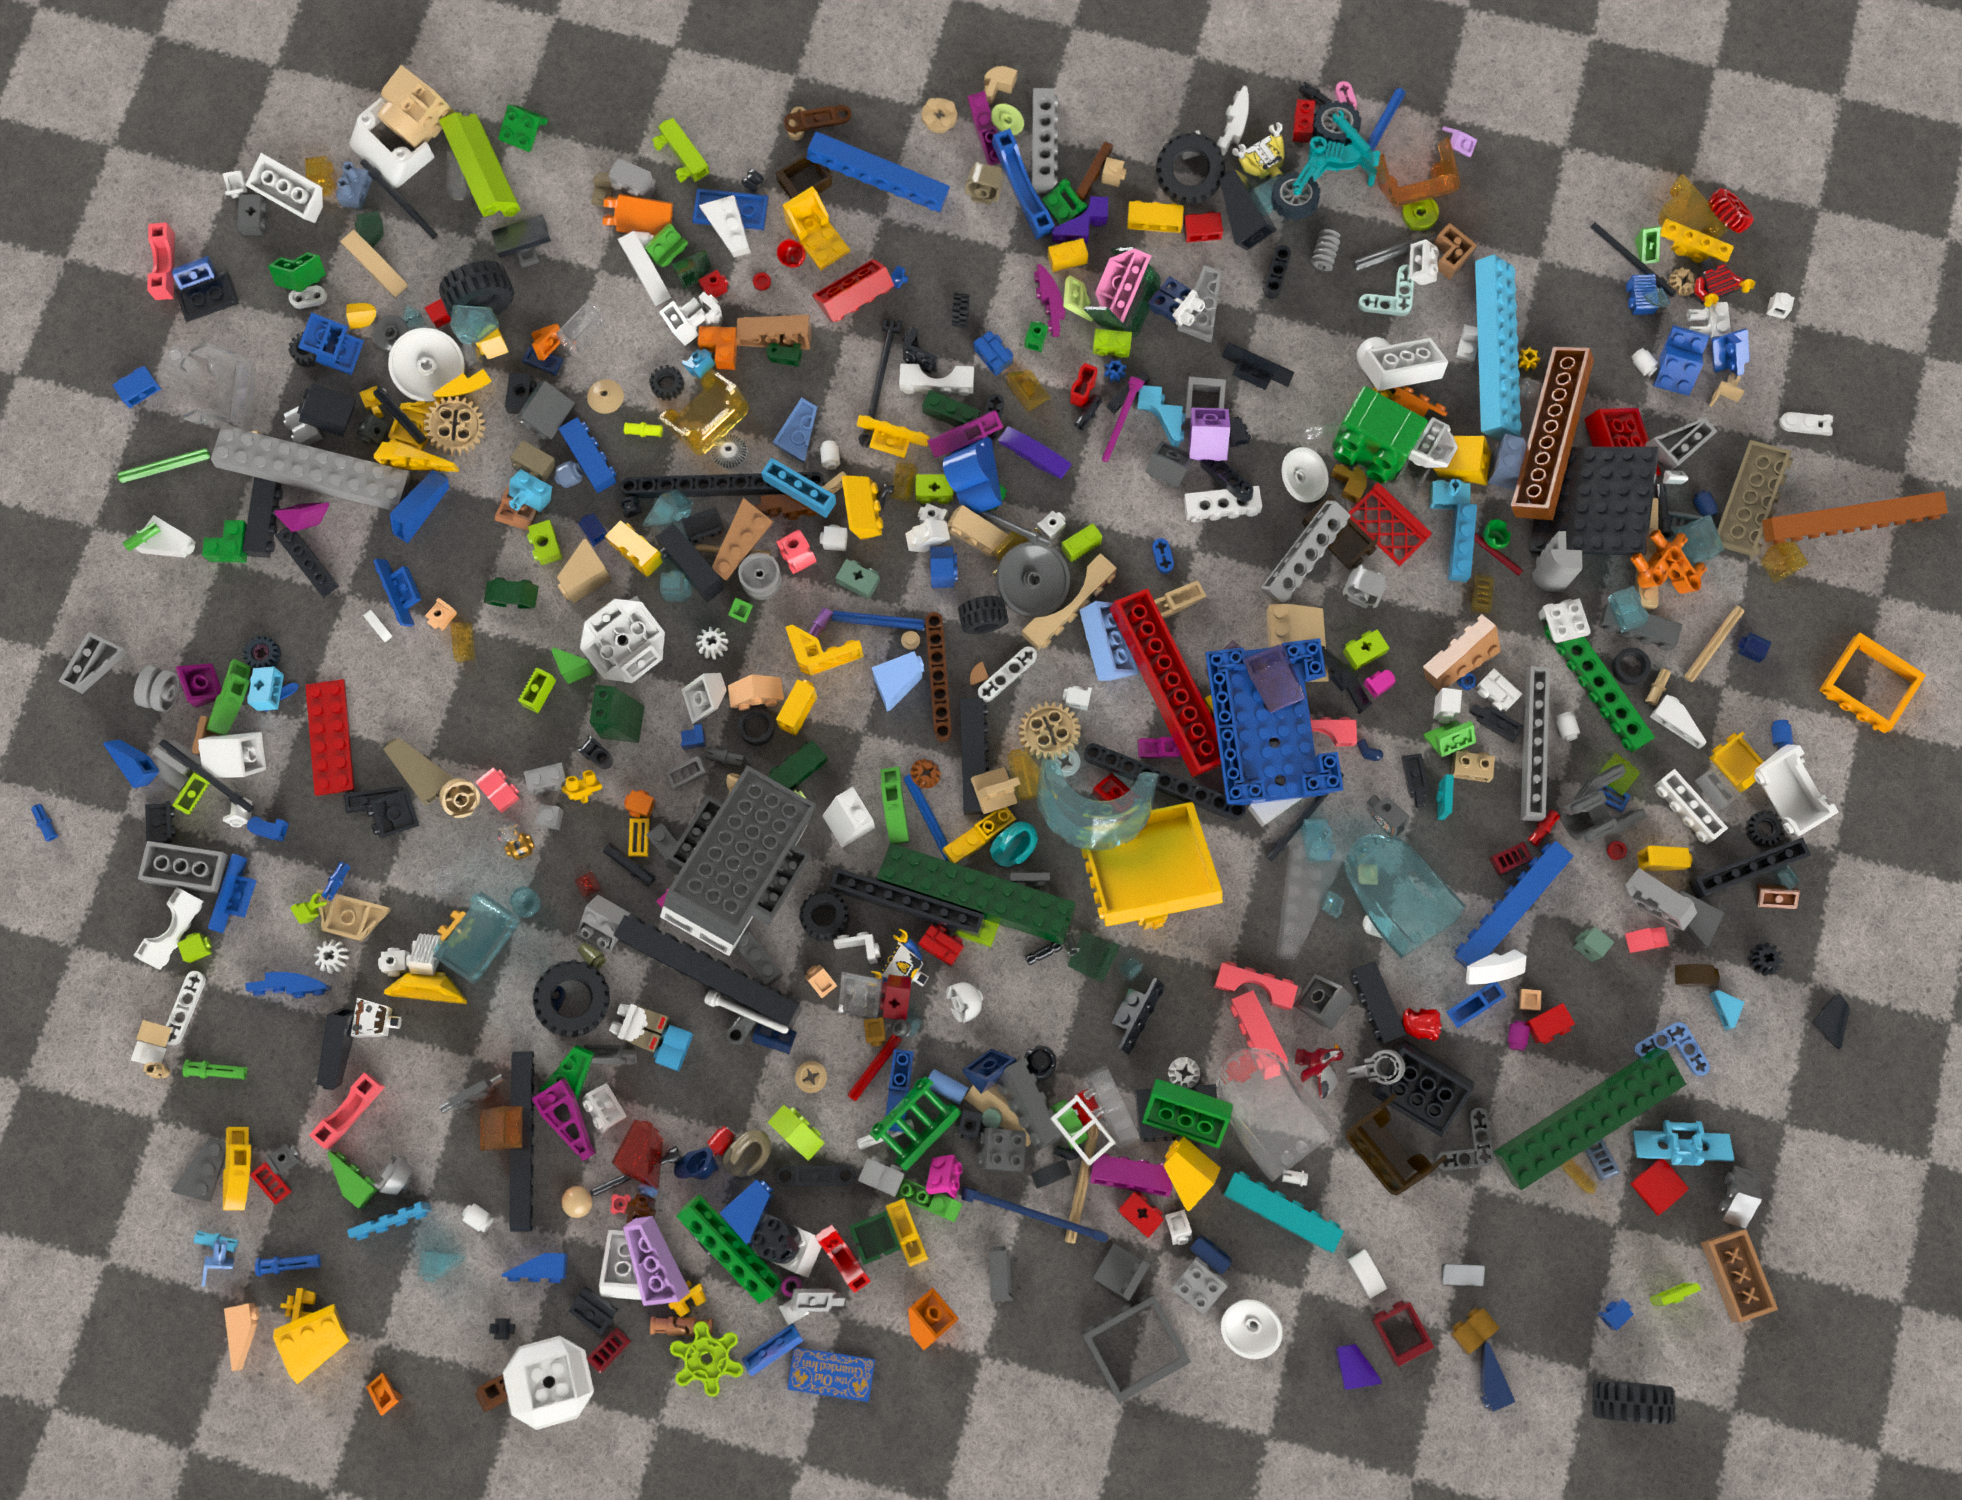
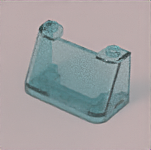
(477, 938)

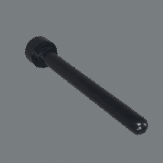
(671, 1156)

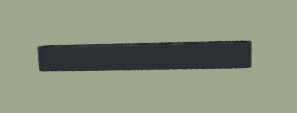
(1174, 781)
(521, 1158)

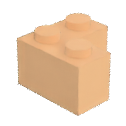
(755, 691)

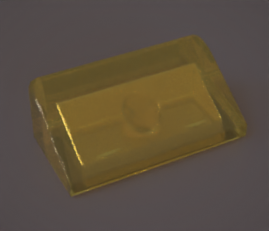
(904, 481)
(462, 642)
(1579, 1176)

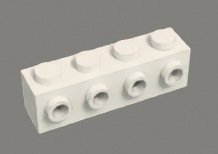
(1690, 807)

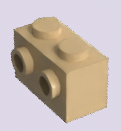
(1473, 766)

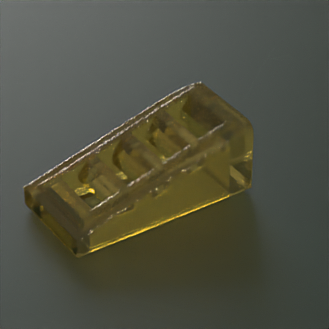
(1479, 607)

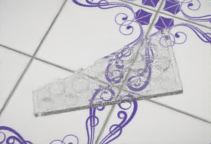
(1303, 896)

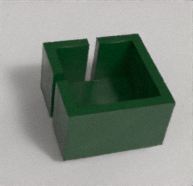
(876, 1237)

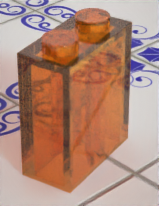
(501, 1128)

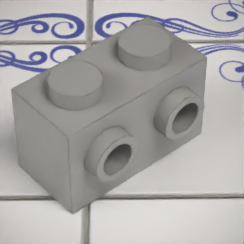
(546, 778)

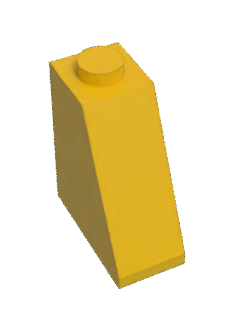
(1664, 858)

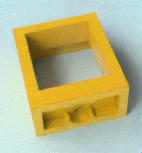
(797, 707)

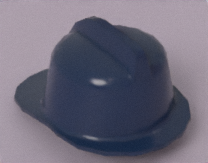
(696, 1164)

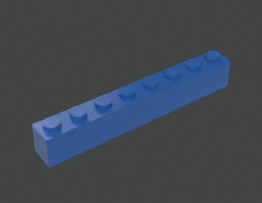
(877, 172)
(1514, 905)

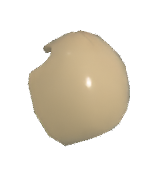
(576, 1202)

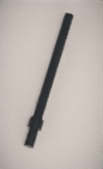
(375, 174)
(1660, 281)
(235, 797)
(1282, 843)

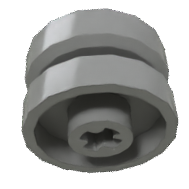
(760, 565)
(157, 689)

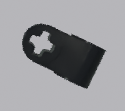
(594, 751)

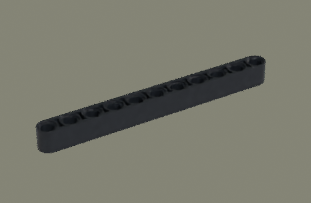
(713, 489)

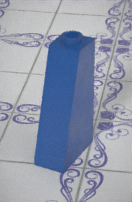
(418, 505)

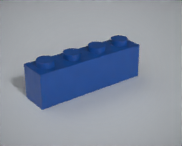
(587, 454)

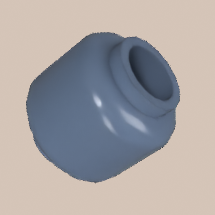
(568, 474)

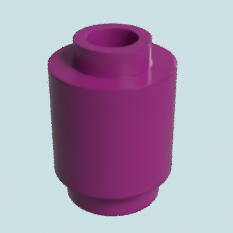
(1518, 1036)
(785, 1289)

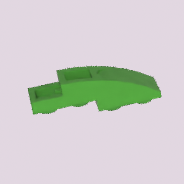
(230, 699)
(894, 805)

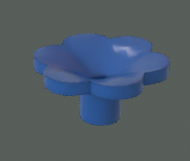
(898, 277)

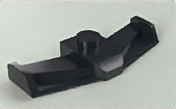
(1346, 678)

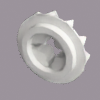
(1074, 760)
(1192, 1068)

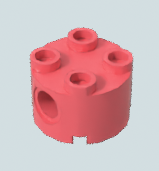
(796, 551)

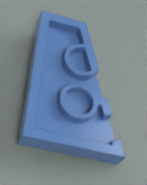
(796, 431)

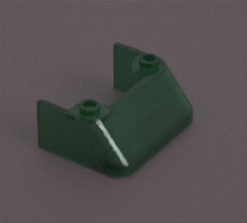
(1139, 307)

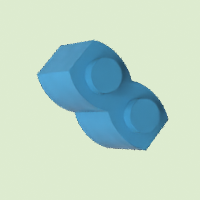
(674, 1048)

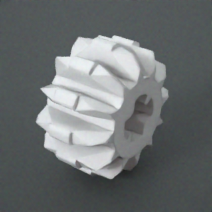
(708, 637)
(331, 964)

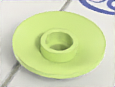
(1006, 117)

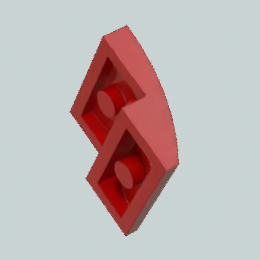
(1659, 1186)

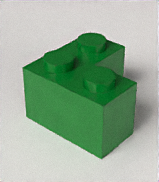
(298, 273)
(230, 546)

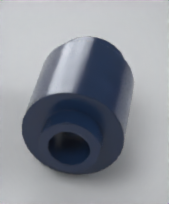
(1705, 503)

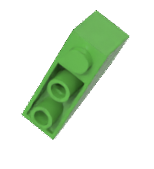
(351, 1183)
(934, 1203)

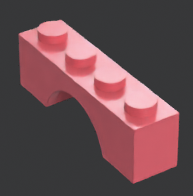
(162, 242)
(1341, 731)
(1280, 992)
(335, 1126)

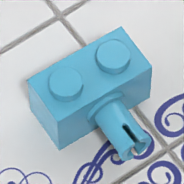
(529, 491)
(1448, 494)

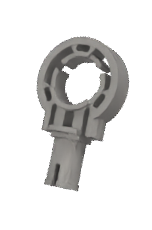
(1367, 1070)

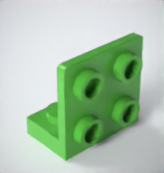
(1451, 737)

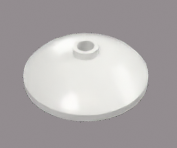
(1305, 475)
(1248, 1339)

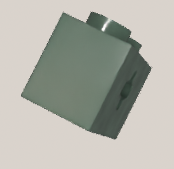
(864, 587)
(1593, 944)

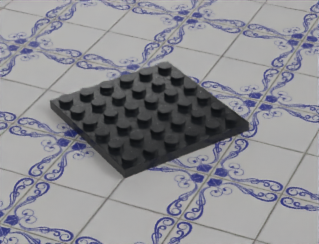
(1603, 502)

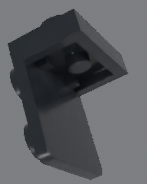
(914, 355)

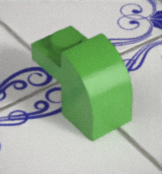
(1069, 1122)

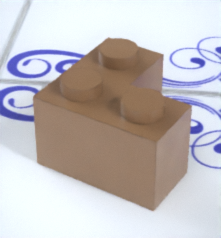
(1456, 250)

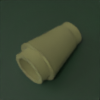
(591, 955)

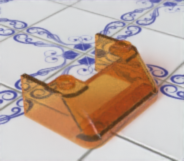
(1443, 180)

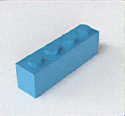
(798, 487)
(1462, 542)

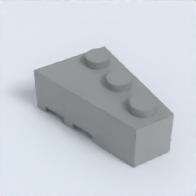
(1682, 442)
(91, 662)
(1660, 900)

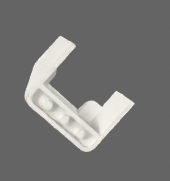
(395, 165)

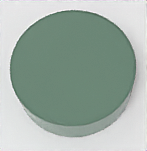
(992, 1118)

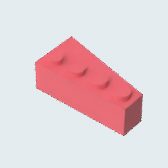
(1255, 1024)

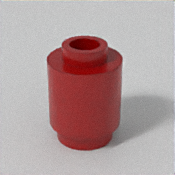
(721, 1140)

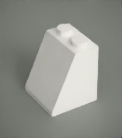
(232, 754)
(848, 817)

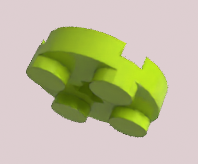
(1417, 222)

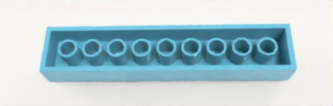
(1497, 348)

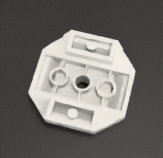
(639, 652)
(524, 1382)

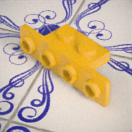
(1694, 243)
(891, 437)

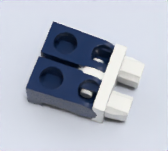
(1176, 302)

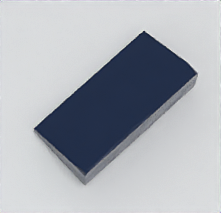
(774, 1039)
(1211, 1254)

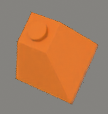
(930, 1318)

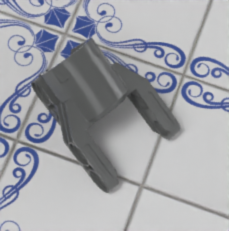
(1588, 814)

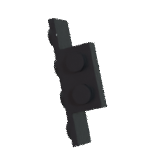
(1255, 368)
(1135, 1012)

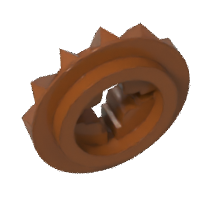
(925, 781)

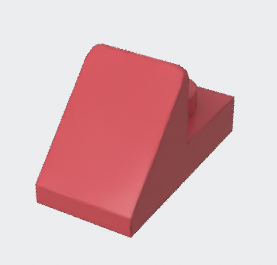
(1647, 939)

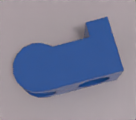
(266, 829)

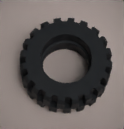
(1215, 168)
(477, 285)
(564, 972)
(1633, 1402)

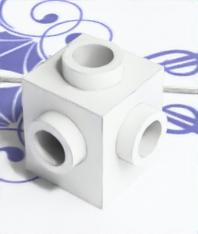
(393, 962)

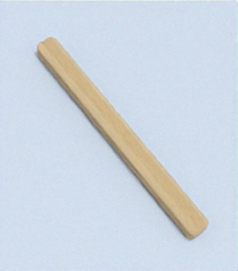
(1082, 1182)

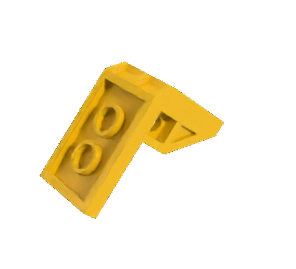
(811, 227)
(812, 658)

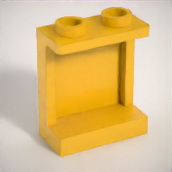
(1737, 761)

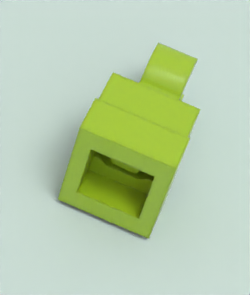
(307, 911)

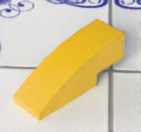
(462, 385)
(906, 1232)

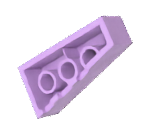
(653, 1263)

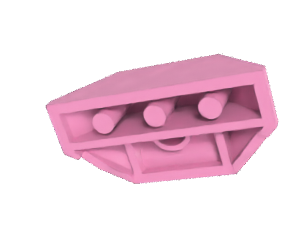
(1121, 281)

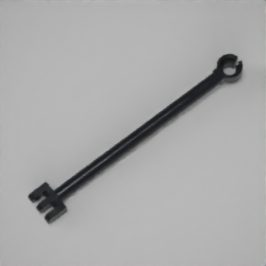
(880, 375)

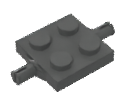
(467, 1097)

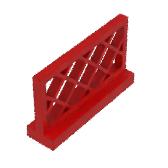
(1398, 511)

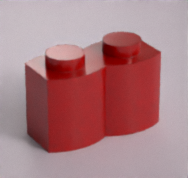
(1083, 385)

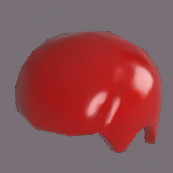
(787, 249)

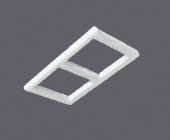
(1072, 1139)

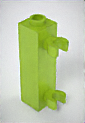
(684, 150)

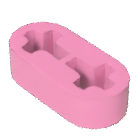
(1350, 97)

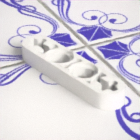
(1007, 674)
(187, 1009)

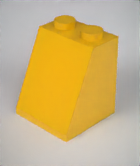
(1469, 462)
(1190, 1171)

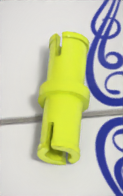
(643, 429)

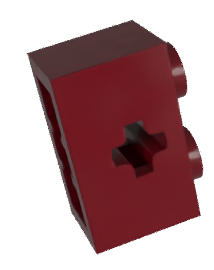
(897, 997)

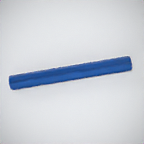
(1386, 118)
(878, 620)
(927, 814)

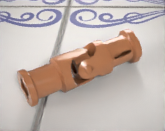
(667, 1325)

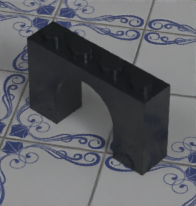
(1149, 1132)

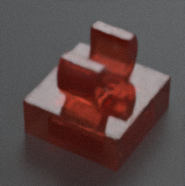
(587, 884)

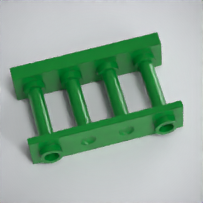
(922, 1141)

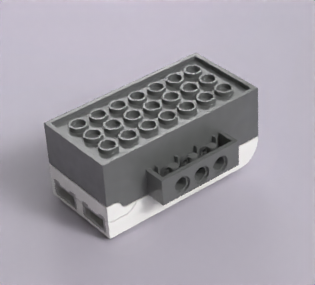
(737, 860)

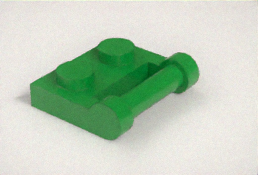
(1059, 206)

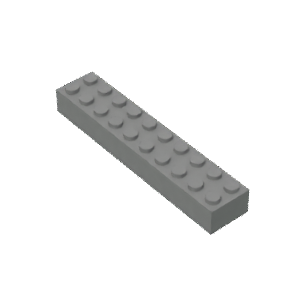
(310, 468)

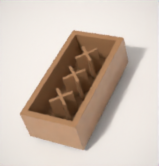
(1739, 1276)

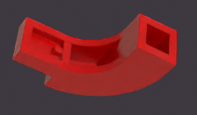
(843, 1258)

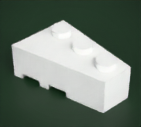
(727, 222)

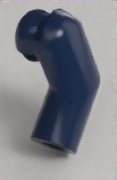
(1369, 753)

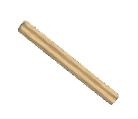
(1714, 643)

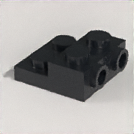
(392, 813)

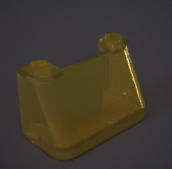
(708, 415)

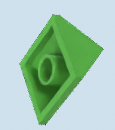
(572, 666)

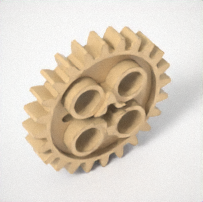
(436, 424)
(1066, 725)

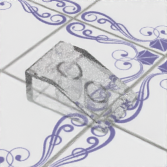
(860, 995)

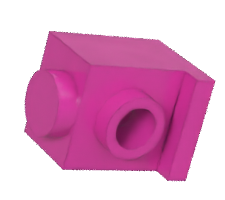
(1379, 683)

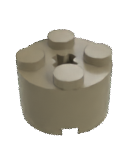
(984, 183)

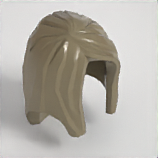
(747, 1153)

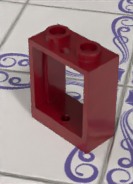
(1412, 1352)

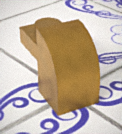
(1355, 481)

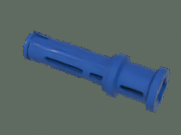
(276, 1265)

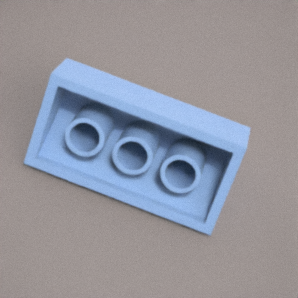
(1107, 646)

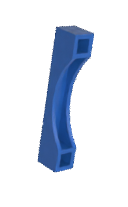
(1031, 205)

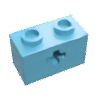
(265, 688)

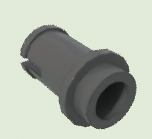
(1070, 944)

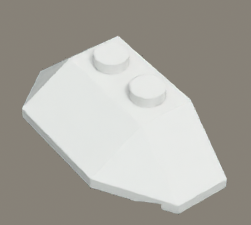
(1434, 446)

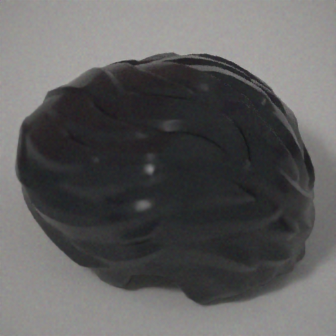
(1041, 1062)

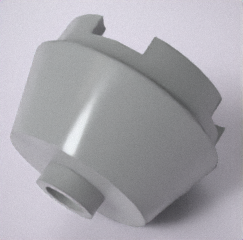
(394, 1176)

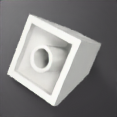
(704, 695)

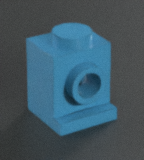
(699, 363)

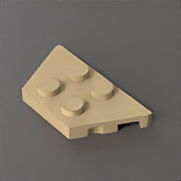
(350, 916)

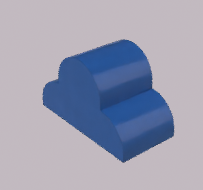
(974, 476)

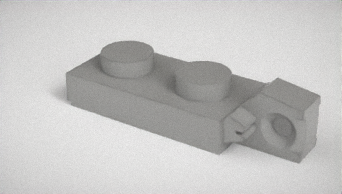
(815, 1300)

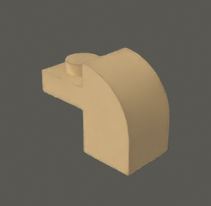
(1000, 79)

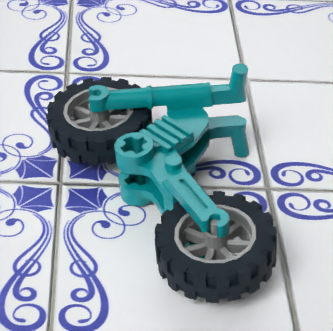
(1339, 150)

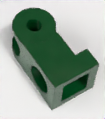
(784, 354)

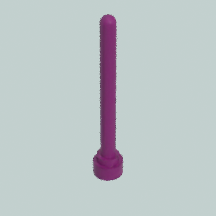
(1134, 385)

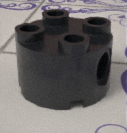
(776, 1241)

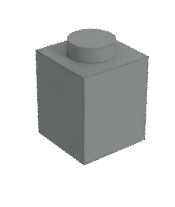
(550, 816)

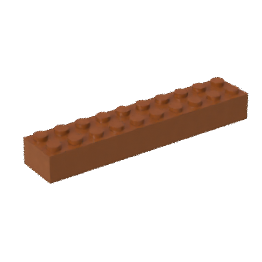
(1552, 433)

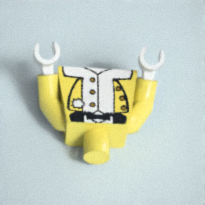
(1263, 157)

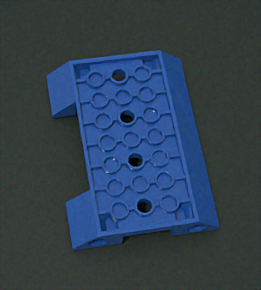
(1246, 728)

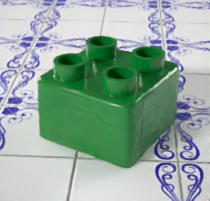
(1377, 435)

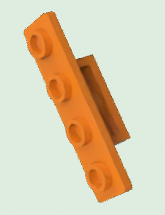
(1415, 403)

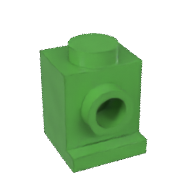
(740, 609)

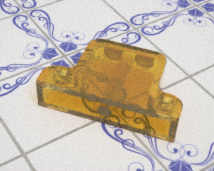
(1691, 210)

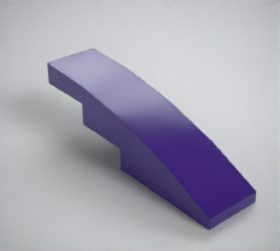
(1035, 452)

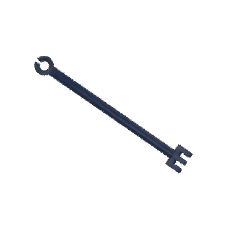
(969, 1195)

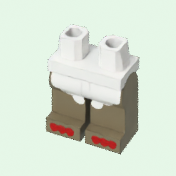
(634, 1024)

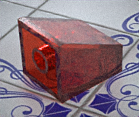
(640, 1154)

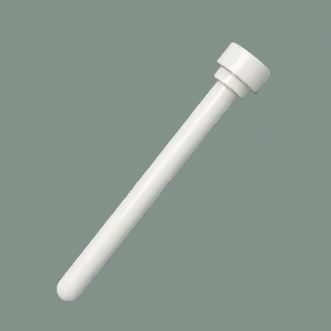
(714, 999)

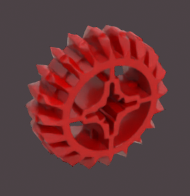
(1730, 210)

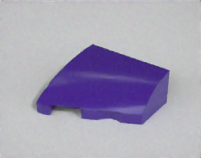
(1355, 1368)

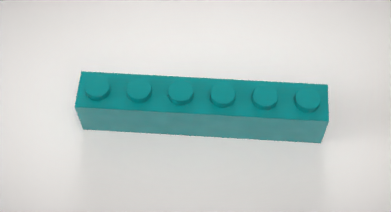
(1282, 1212)

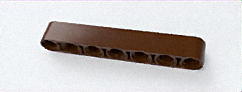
(938, 668)

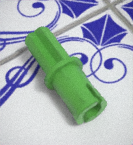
(141, 537)

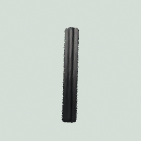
(399, 415)

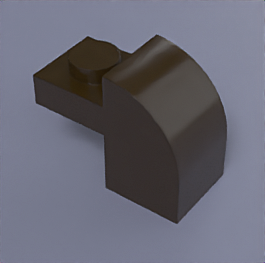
(1697, 975)

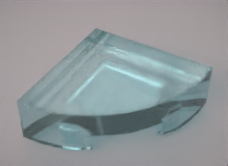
(1657, 298)

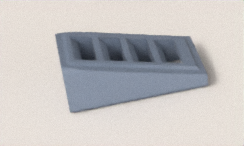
(1610, 1161)

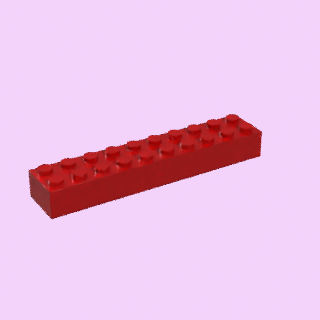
(1168, 680)

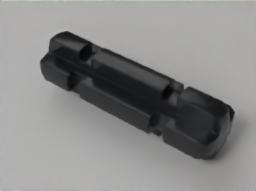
(1043, 953)

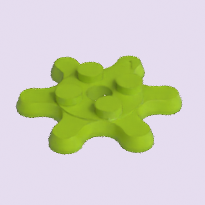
(698, 1369)

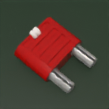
(1087, 1097)

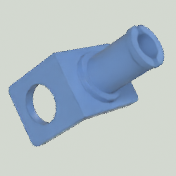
(218, 1260)

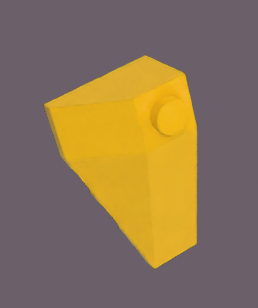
(409, 458)

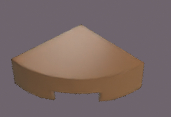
(978, 674)

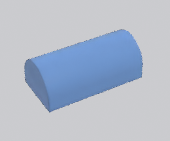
(947, 1087)

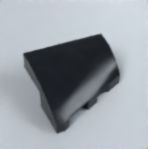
(1833, 1020)

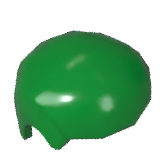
(1496, 534)

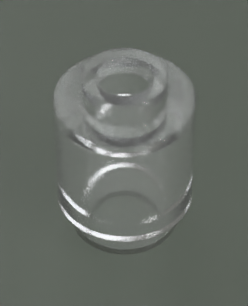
(472, 356)

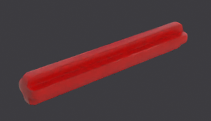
(874, 1067)

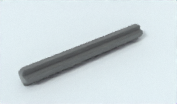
(1391, 252)

